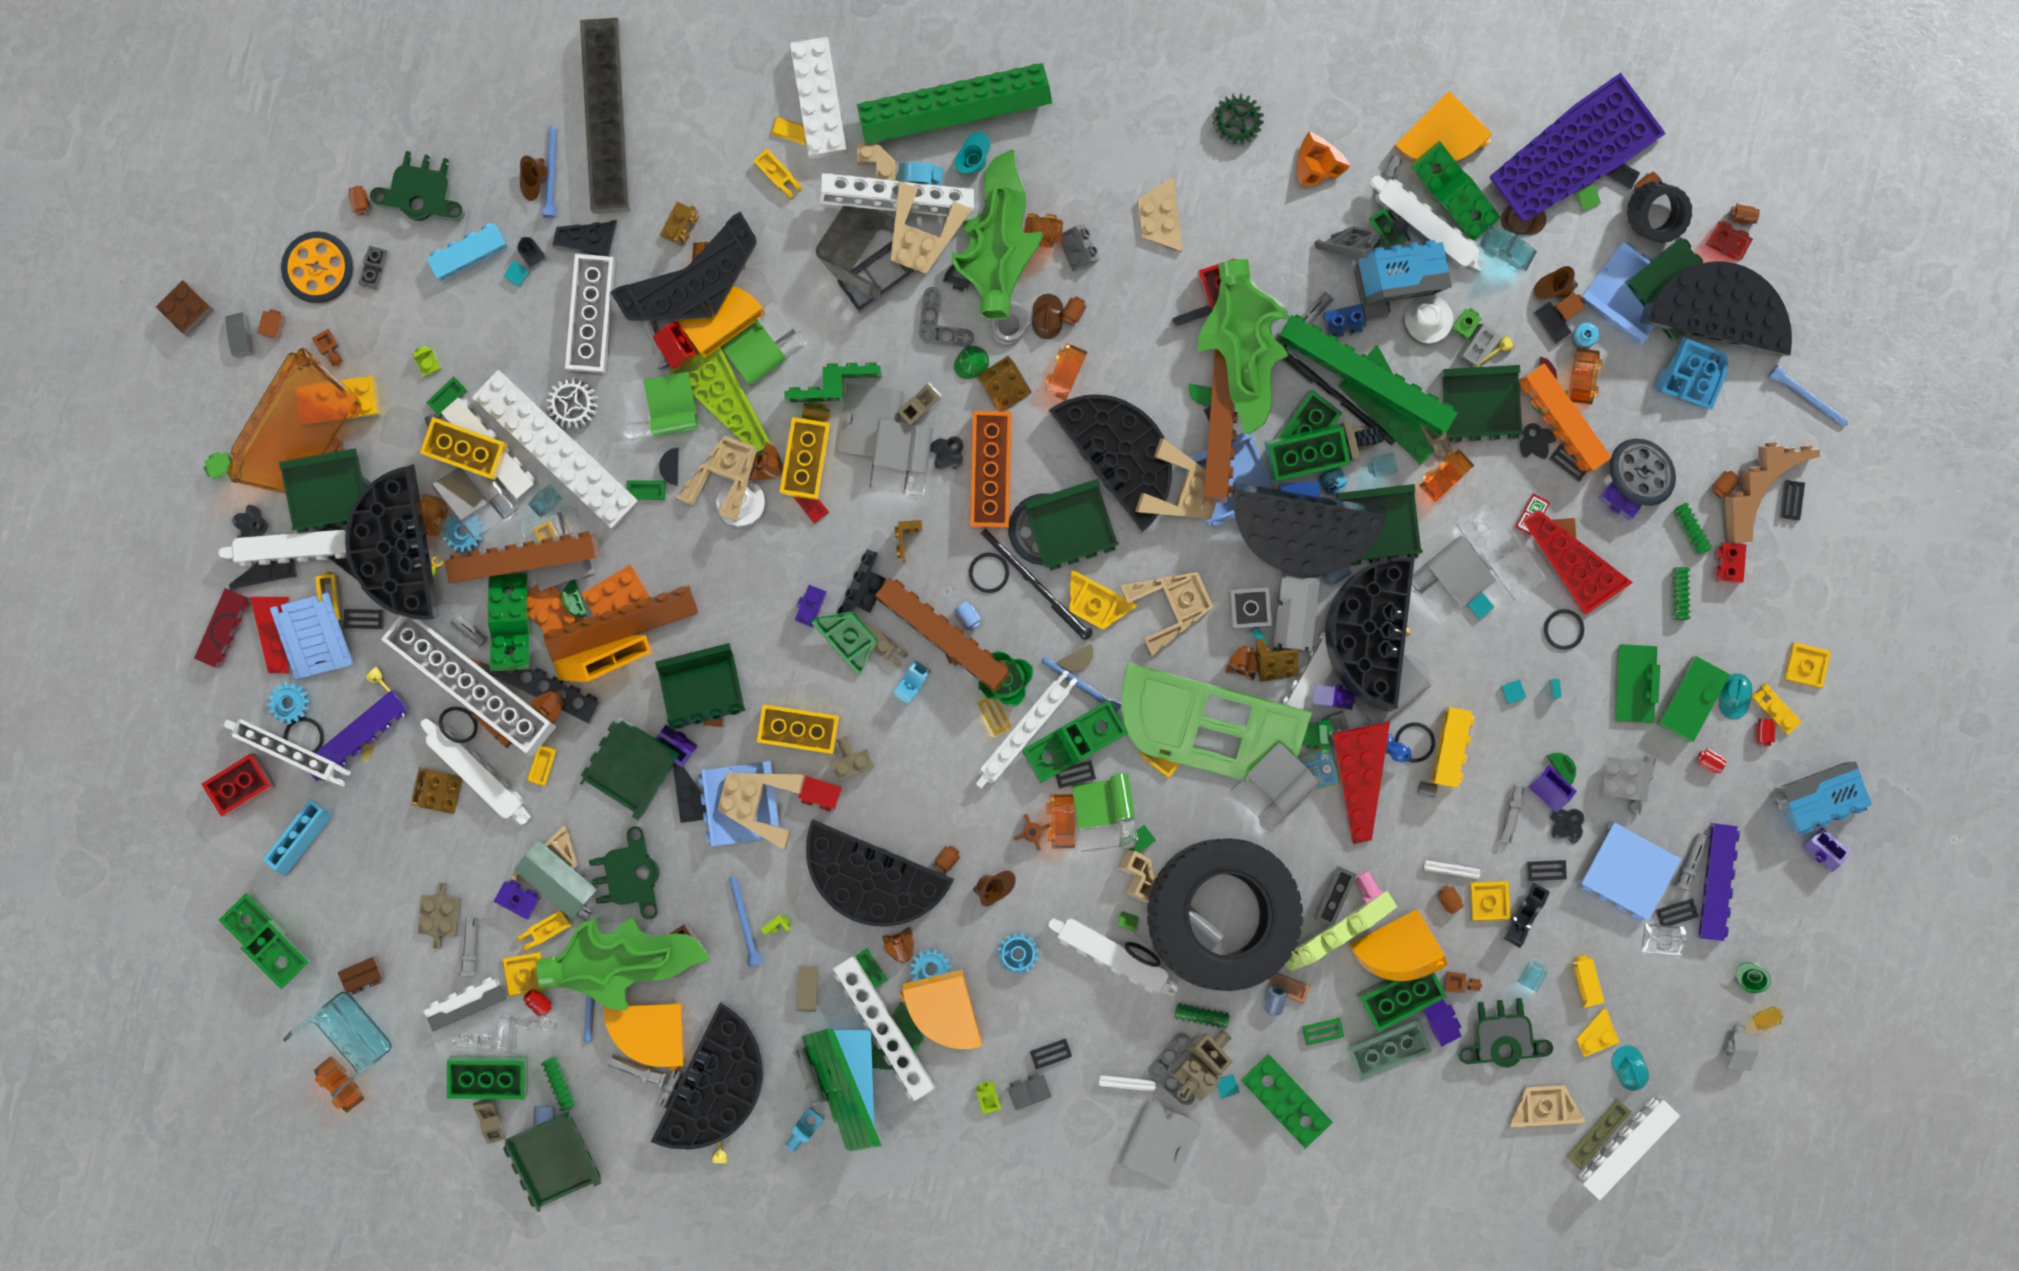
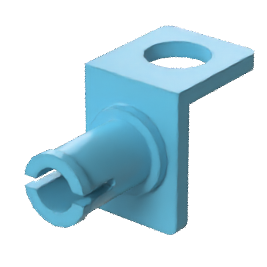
(802, 1130)

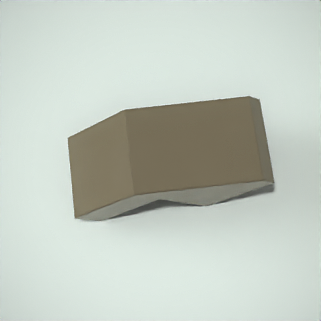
(807, 989)
(489, 1120)

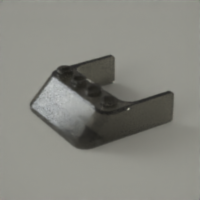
(846, 242)

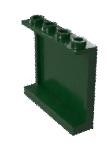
(1671, 260)
(1485, 402)
(322, 488)
(1071, 525)
(1401, 529)
(700, 686)
(629, 766)
(551, 1160)

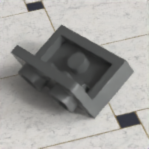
(1079, 247)

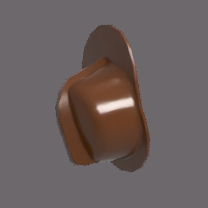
(532, 174)
(1513, 224)
(1558, 283)
(1047, 316)
(994, 887)

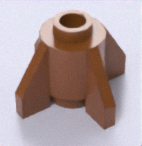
(767, 464)
(1243, 662)
(549, 705)
(1031, 825)
(900, 945)

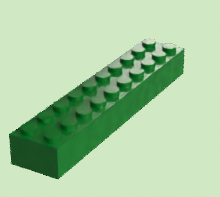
(954, 103)
(1366, 375)

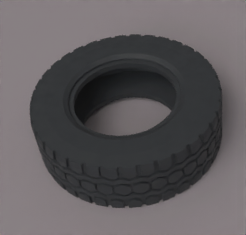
(1278, 918)

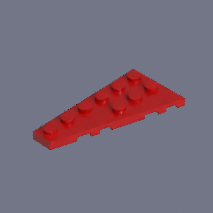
(1580, 569)
(1360, 765)

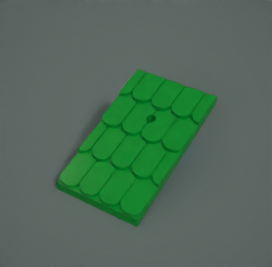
(845, 1072)

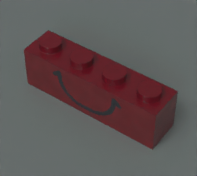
(222, 627)

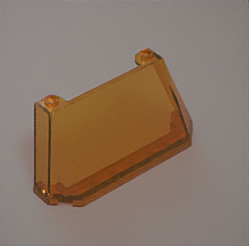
(291, 421)

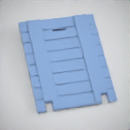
(311, 636)

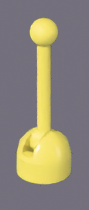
(1504, 345)
(375, 676)
(719, 1156)

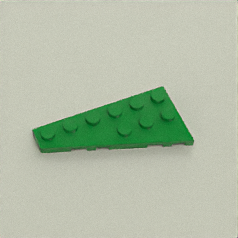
(1401, 428)

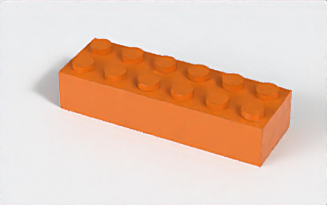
(1564, 418)
(990, 469)

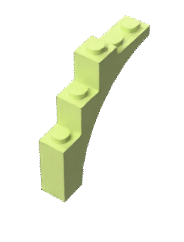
(1341, 931)

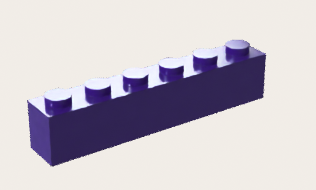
(364, 730)
(1717, 882)

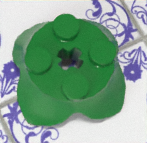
(1014, 692)

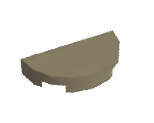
(1077, 660)

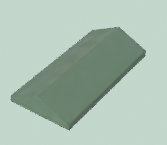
(555, 879)
(1389, 1049)

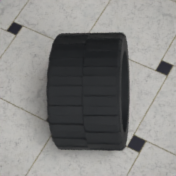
(1679, 215)

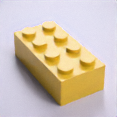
(366, 390)
(464, 448)
(805, 458)
(798, 729)
(1452, 747)

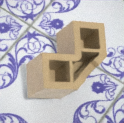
(874, 155)
(1142, 873)

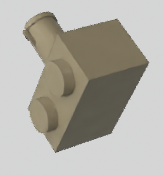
(851, 762)
(1210, 1051)
(1195, 1079)

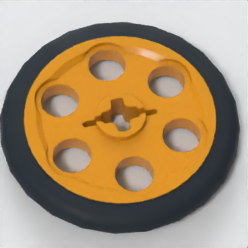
(323, 292)

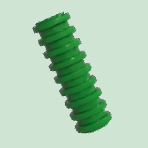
(1692, 528)
(1681, 593)
(1202, 1015)
(558, 1084)

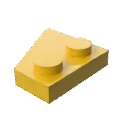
(1597, 1035)

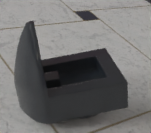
(530, 251)
(958, 283)

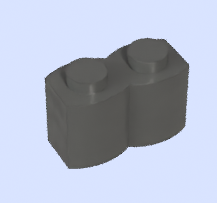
(1029, 1091)

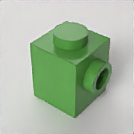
(1466, 323)
(217, 465)

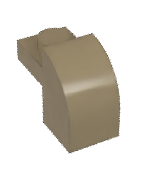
(920, 404)

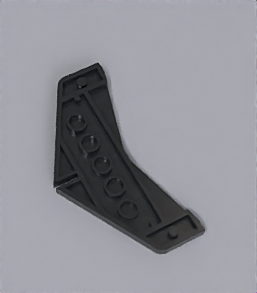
(704, 279)

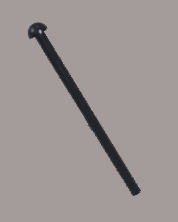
(1311, 376)
(1078, 627)

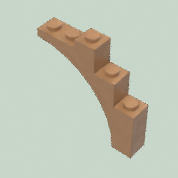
(1743, 505)

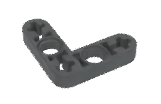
(938, 330)
(1166, 1066)

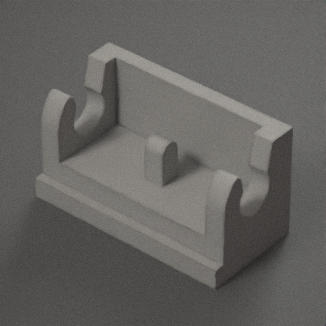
(1478, 344)

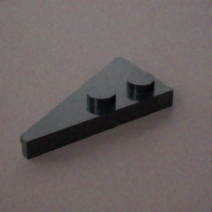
(265, 573)
(688, 796)

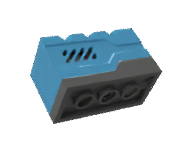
(1404, 272)
(1823, 797)

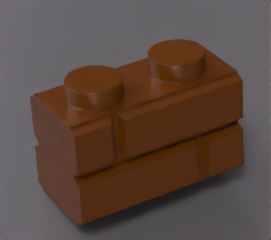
(360, 975)

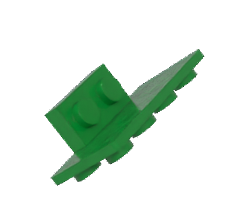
(1637, 683)

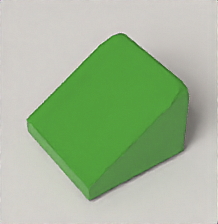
(1588, 197)
(1128, 921)

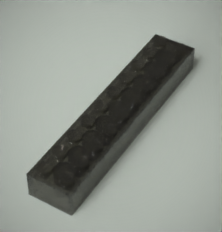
(605, 115)

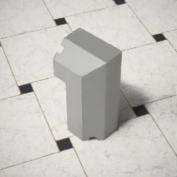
(1297, 612)

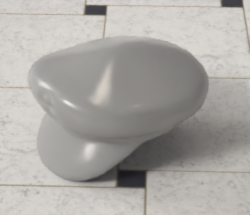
(1011, 329)

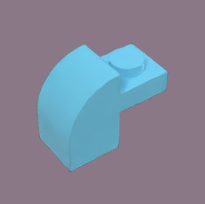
(920, 173)
(912, 682)

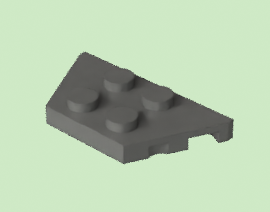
(1351, 242)

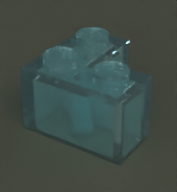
(1508, 248)

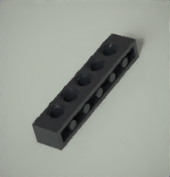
(585, 713)

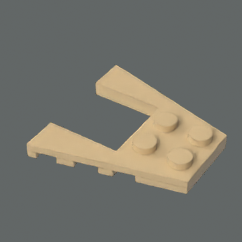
(916, 247)
(730, 460)
(1191, 496)
(1187, 600)
(742, 799)

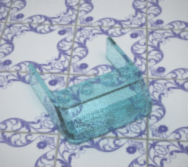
(350, 1032)

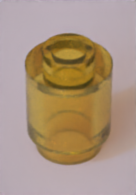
(815, 412)
(1768, 1018)

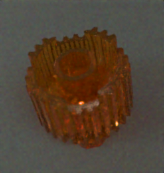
(1048, 225)
(433, 512)

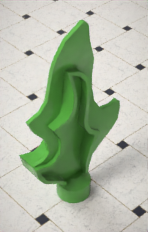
(997, 240)
(1244, 336)
(612, 962)

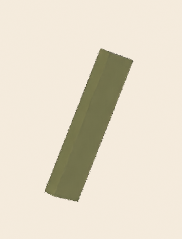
(1598, 1134)

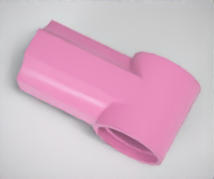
(1367, 886)

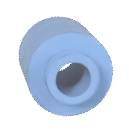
(967, 616)

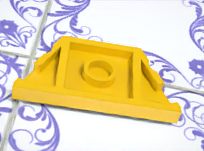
(1095, 602)

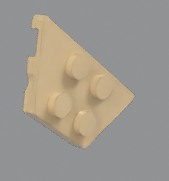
(1160, 216)
(561, 846)
(1546, 1107)

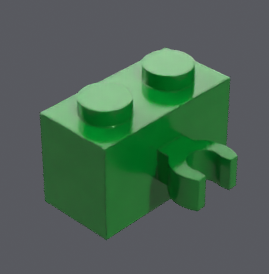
(1387, 232)

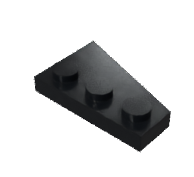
(588, 239)

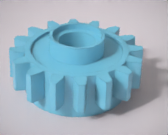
(452, 532)
(278, 703)
(926, 959)
(1022, 963)

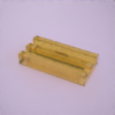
(1001, 728)

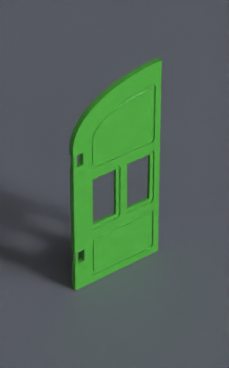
(1169, 709)

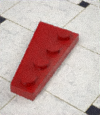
(271, 643)

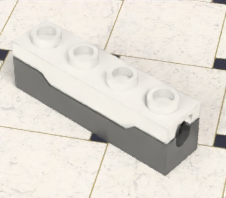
(465, 1004)

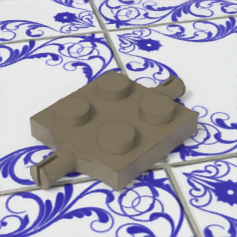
(439, 915)

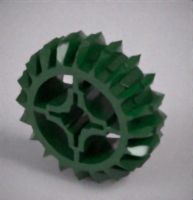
(1230, 123)

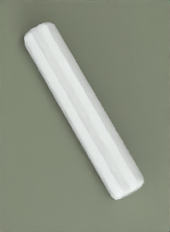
(1451, 869)
(1127, 1083)

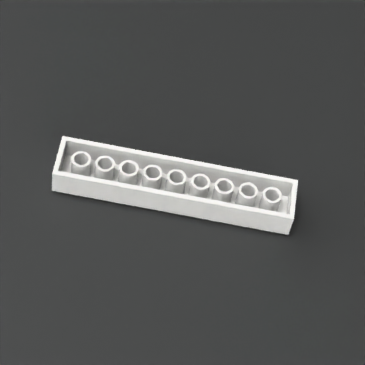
(555, 449)
(469, 683)

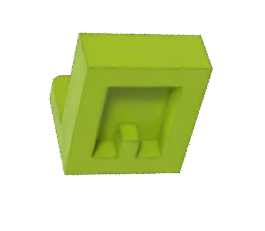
(426, 360)
(772, 926)
(988, 1097)

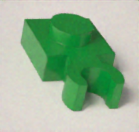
(1325, 734)

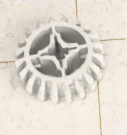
(574, 395)

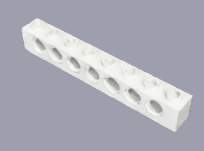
(883, 195)
(914, 1066)

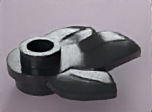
(1400, 225)
(1537, 444)
(945, 454)
(247, 522)
(1565, 826)

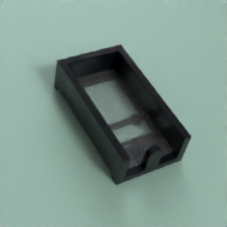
(879, 271)

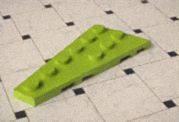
(723, 396)

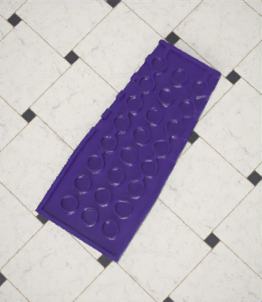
(1578, 149)

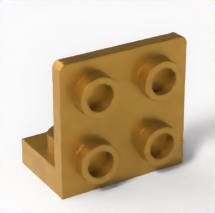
(679, 223)
(1004, 383)
(911, 527)
(1276, 664)
(436, 790)

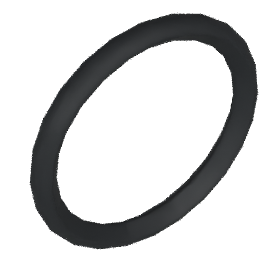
(984, 589)
(1581, 631)
(311, 721)
(1429, 732)
(447, 735)
(1131, 953)

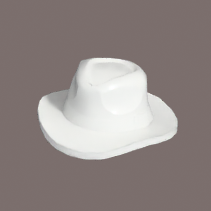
(1429, 319)
(751, 507)

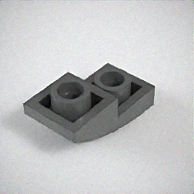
(373, 267)
(237, 334)

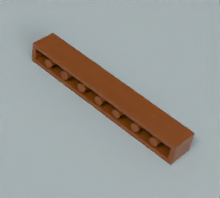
(1220, 436)
(522, 558)
(620, 623)
(942, 634)

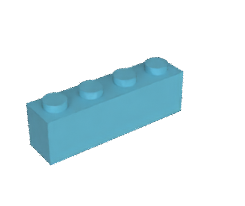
(466, 252)
(297, 837)

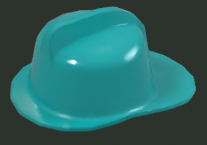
(973, 153)
(1735, 696)
(1630, 1068)

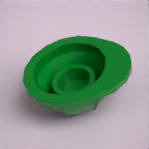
(971, 362)
(1753, 977)

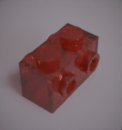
(1728, 241)

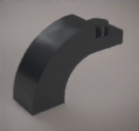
(1525, 914)

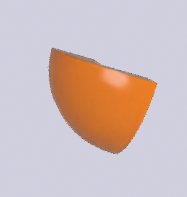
(1319, 161)

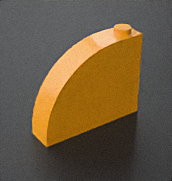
(1451, 125)
(735, 315)
(602, 659)
(1400, 950)
(943, 1010)
(649, 1033)

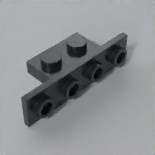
(864, 586)

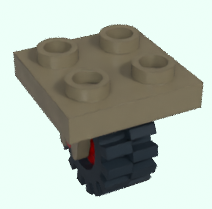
(1360, 438)

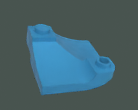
(1694, 373)

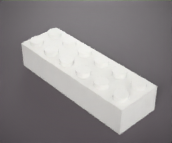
(818, 98)
(590, 314)
(1627, 1147)

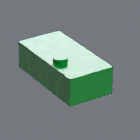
(1310, 414)
(1307, 453)
(1693, 699)
(1397, 1000)
(487, 1077)

